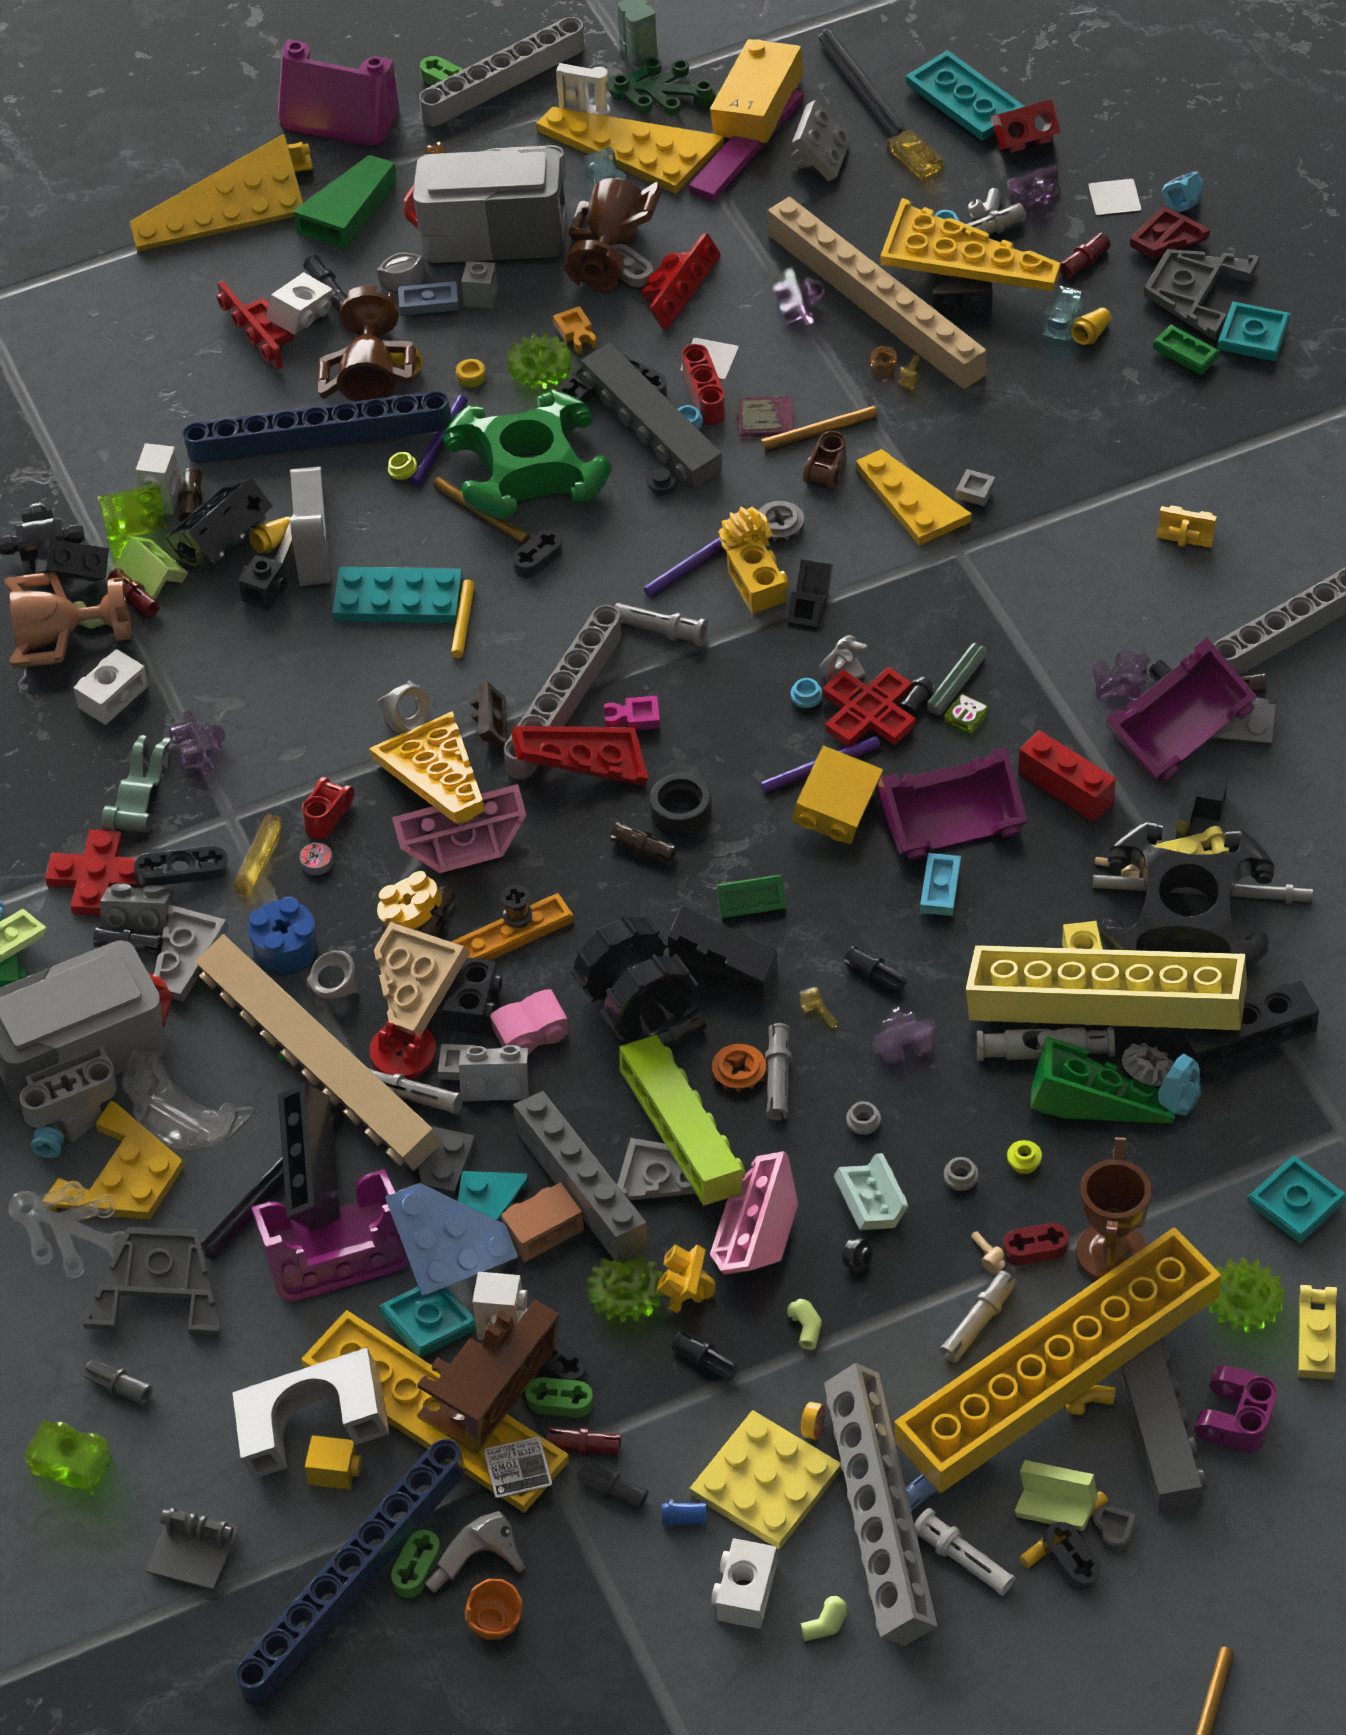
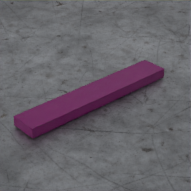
(734, 158)

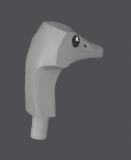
(486, 1533)

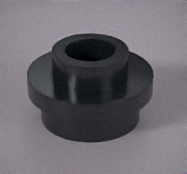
(857, 1255)

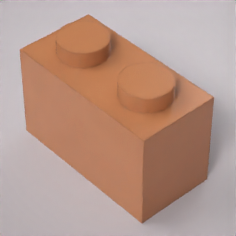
(543, 1221)

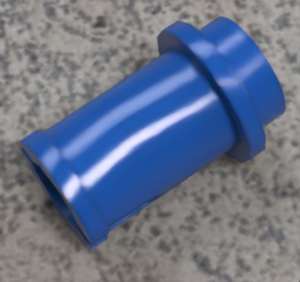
(683, 1513)

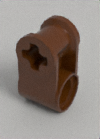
(826, 460)

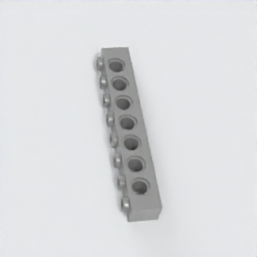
(880, 1505)

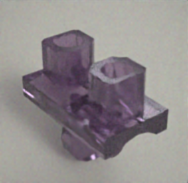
(1035, 187)
(809, 291)
(1122, 679)
(201, 740)
(890, 1041)

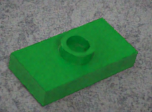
(1186, 349)
(751, 896)

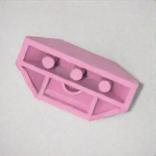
(451, 846)
(759, 1218)

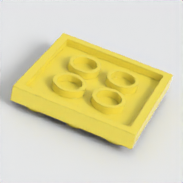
(765, 1479)

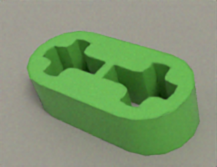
(435, 69)
(559, 1397)
(409, 1560)

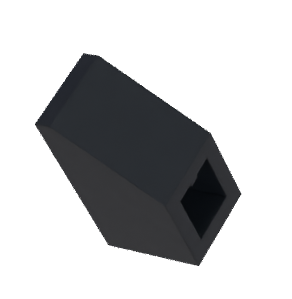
(962, 295)

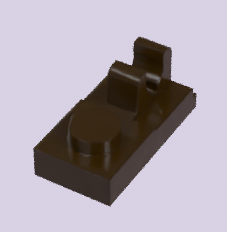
(490, 715)

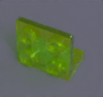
(131, 514)

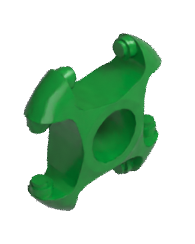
(536, 432)

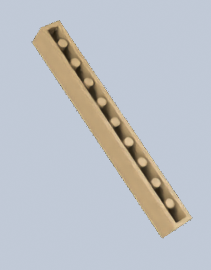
(877, 293)
(319, 1053)

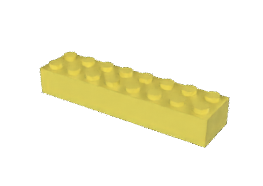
(1107, 987)

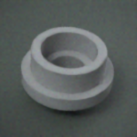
(863, 1110)
(958, 1166)

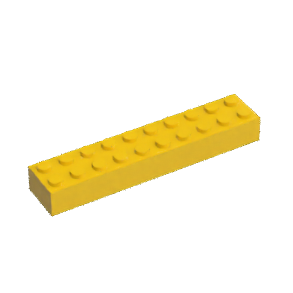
(1056, 1359)

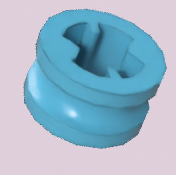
(47, 1142)

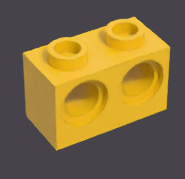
(757, 576)

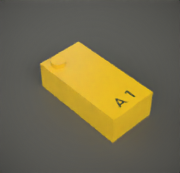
(757, 90)

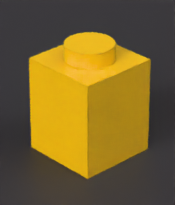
(332, 1462)

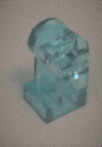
(601, 166)
(1064, 309)

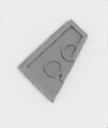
(185, 940)
(651, 1172)

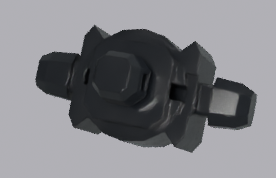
(35, 528)

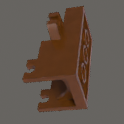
(489, 1377)

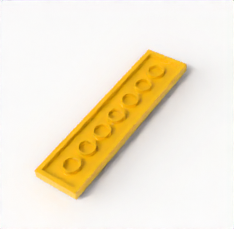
(399, 1376)

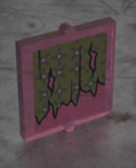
(764, 416)

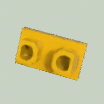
(1186, 526)
(689, 1278)

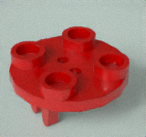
(414, 1058)

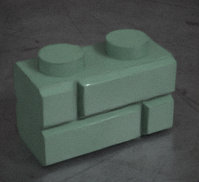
(637, 30)

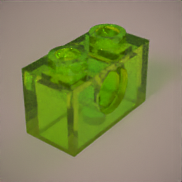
(81, 1470)

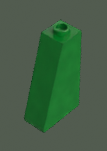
(347, 203)

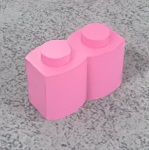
(531, 1021)

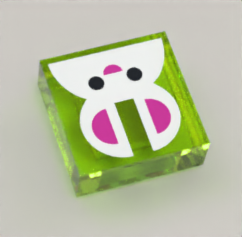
(966, 713)

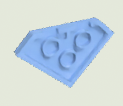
(446, 1237)

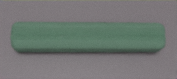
(956, 679)

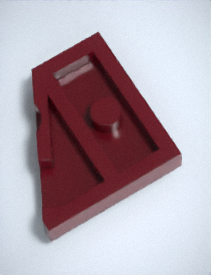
(1167, 231)

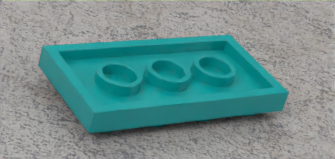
(961, 93)
(397, 594)

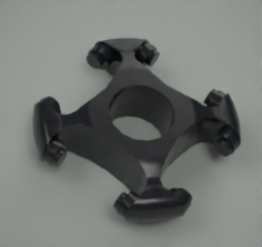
(1210, 873)

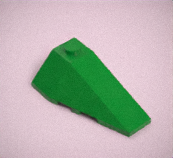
(1080, 1088)

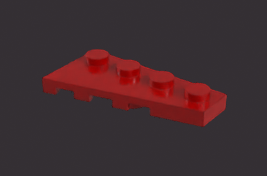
(588, 750)

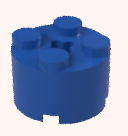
(282, 937)

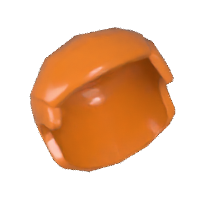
(493, 1609)

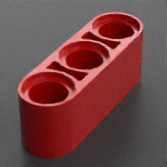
(703, 383)

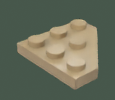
(415, 974)

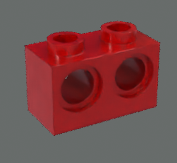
(1024, 120)

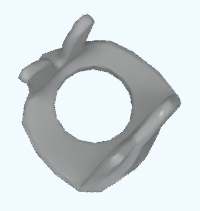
(843, 658)
(389, 707)
(332, 959)

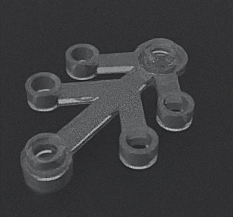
(64, 1223)

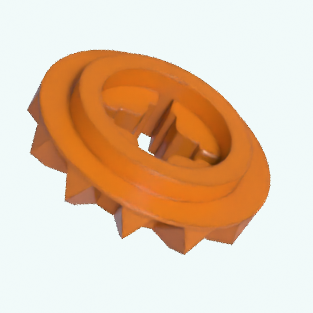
(734, 1056)

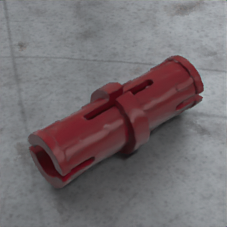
(1084, 255)
(136, 594)
(585, 1441)

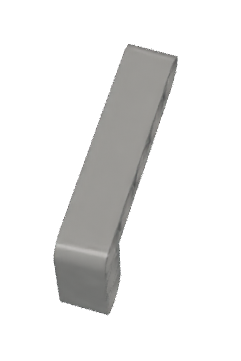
(309, 526)

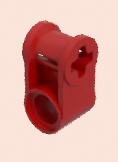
(325, 807)

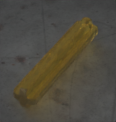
(257, 854)

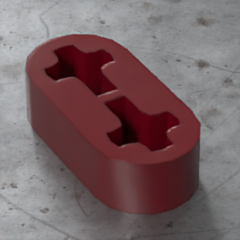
(1035, 1243)

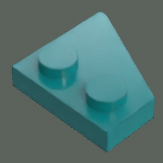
(490, 1191)

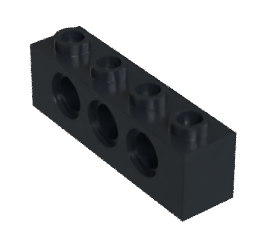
(1259, 1026)

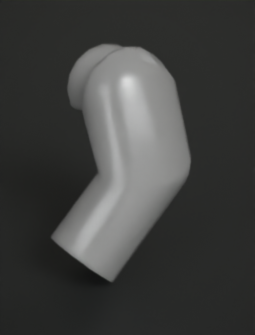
(992, 203)

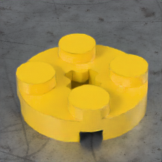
(417, 890)

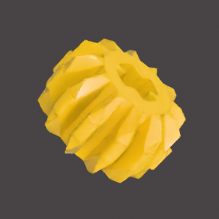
(744, 528)

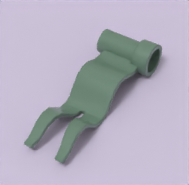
(134, 791)

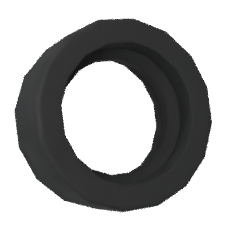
(680, 785)

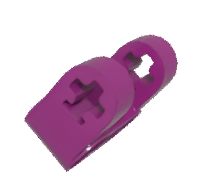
(1229, 1429)

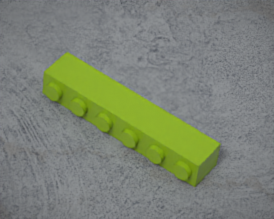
(681, 1120)

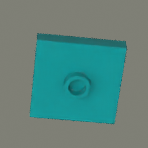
(1254, 331)
(1296, 1199)
(427, 1320)

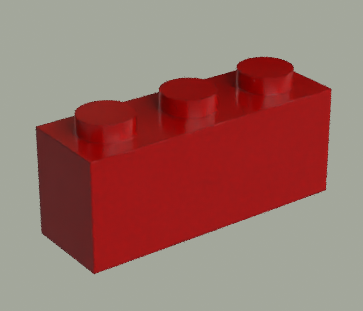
(1066, 775)

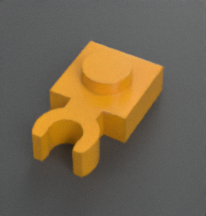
(575, 326)

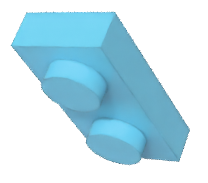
(940, 884)

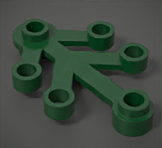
(626, 87)

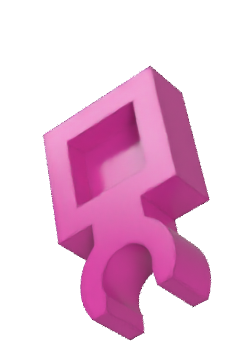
(637, 713)

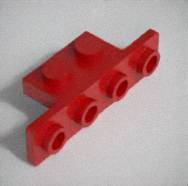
(678, 279)
(253, 321)

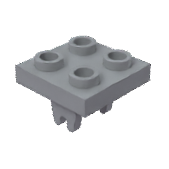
(820, 142)

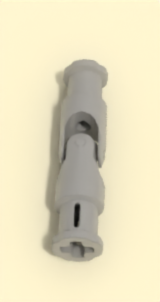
(1012, 1042)

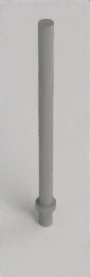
(1286, 893)

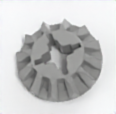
(788, 514)
(1140, 1060)

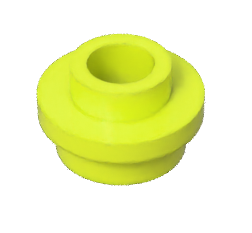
(402, 466)
(1024, 1164)

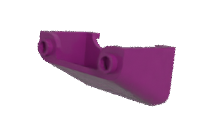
(336, 99)
(1182, 711)
(952, 805)
(339, 1254)

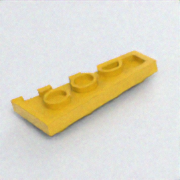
(911, 499)

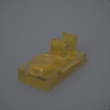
(915, 153)

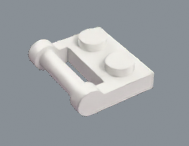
(573, 88)

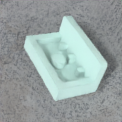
(872, 1194)

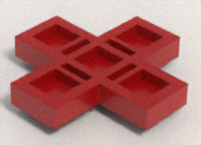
(868, 707)
(92, 871)

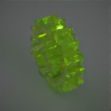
(539, 360)
(625, 1287)
(1245, 1294)

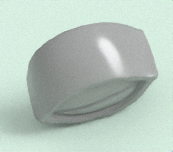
(401, 270)

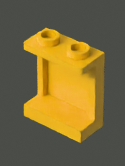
(836, 795)

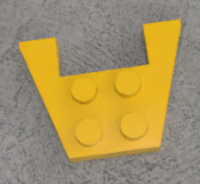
(136, 1173)

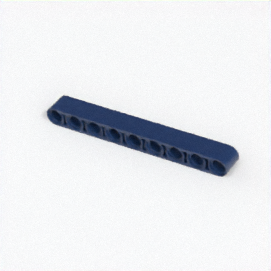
(317, 426)
(349, 1586)

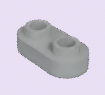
(636, 267)

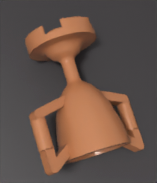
(50, 618)

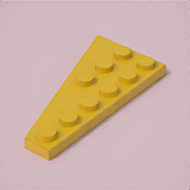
(640, 148)
(239, 196)
(959, 250)
(434, 766)

